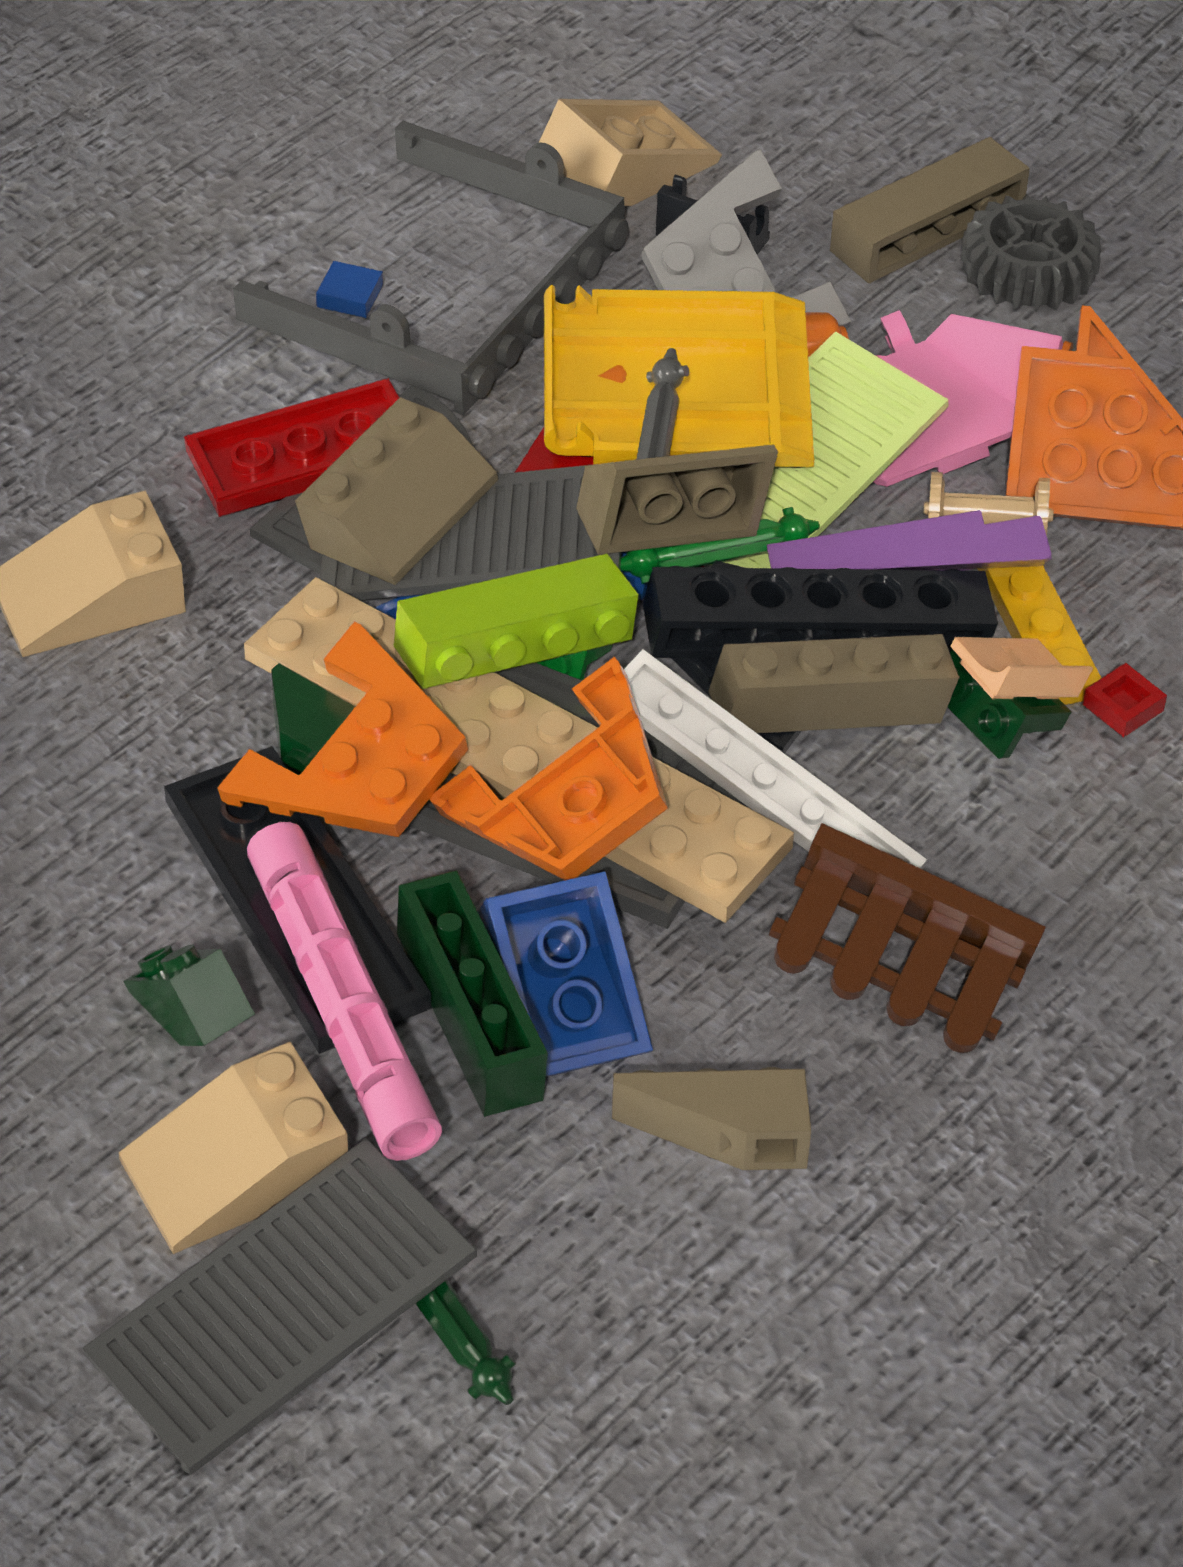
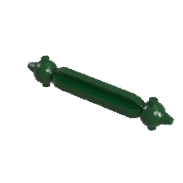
(468, 1343)

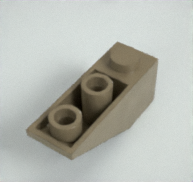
(728, 1115)

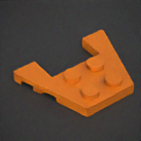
(376, 763)
(580, 801)

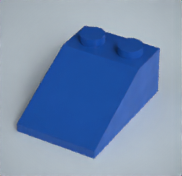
(570, 970)

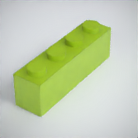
(514, 620)

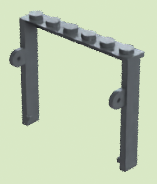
(387, 342)

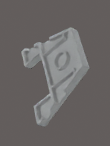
(712, 251)

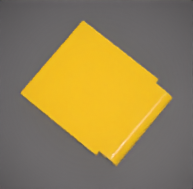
(742, 384)

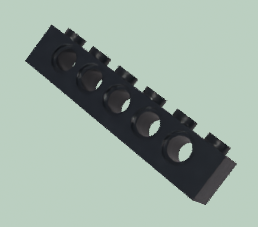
(701, 609)

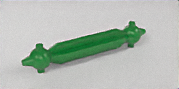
(789, 528)

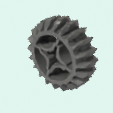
(1031, 252)

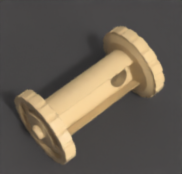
(993, 507)

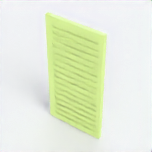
(860, 425)

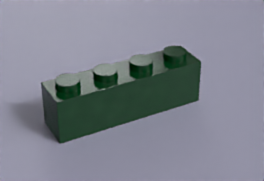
(472, 994)

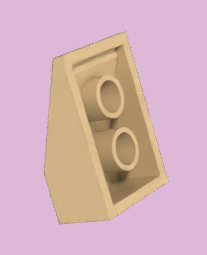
(625, 145)
(92, 577)
(234, 1148)

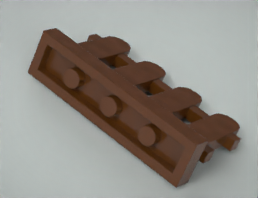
(919, 906)

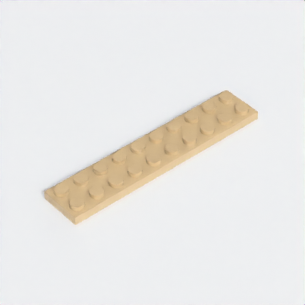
(696, 849)

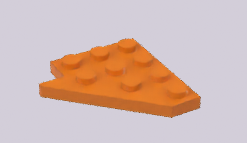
(1096, 433)

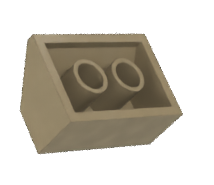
(394, 492)
(675, 498)

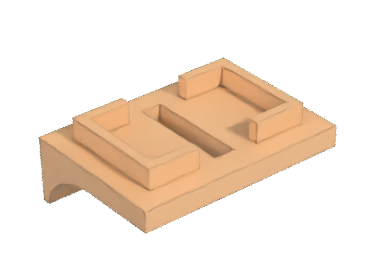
(1018, 668)

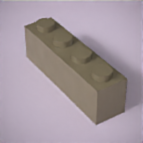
(924, 209)
(835, 683)

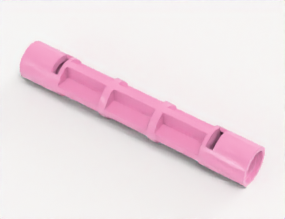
(344, 992)

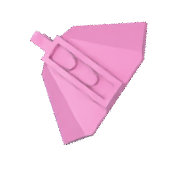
(977, 372)

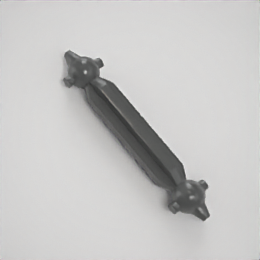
(661, 406)

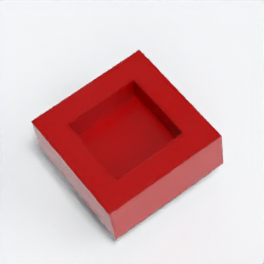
(1124, 699)

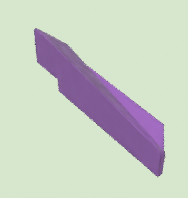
(925, 544)

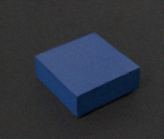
(349, 289)

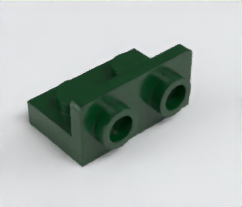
(1002, 721)

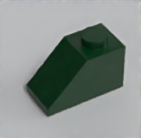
(303, 717)

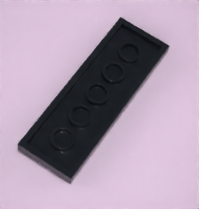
(221, 841)

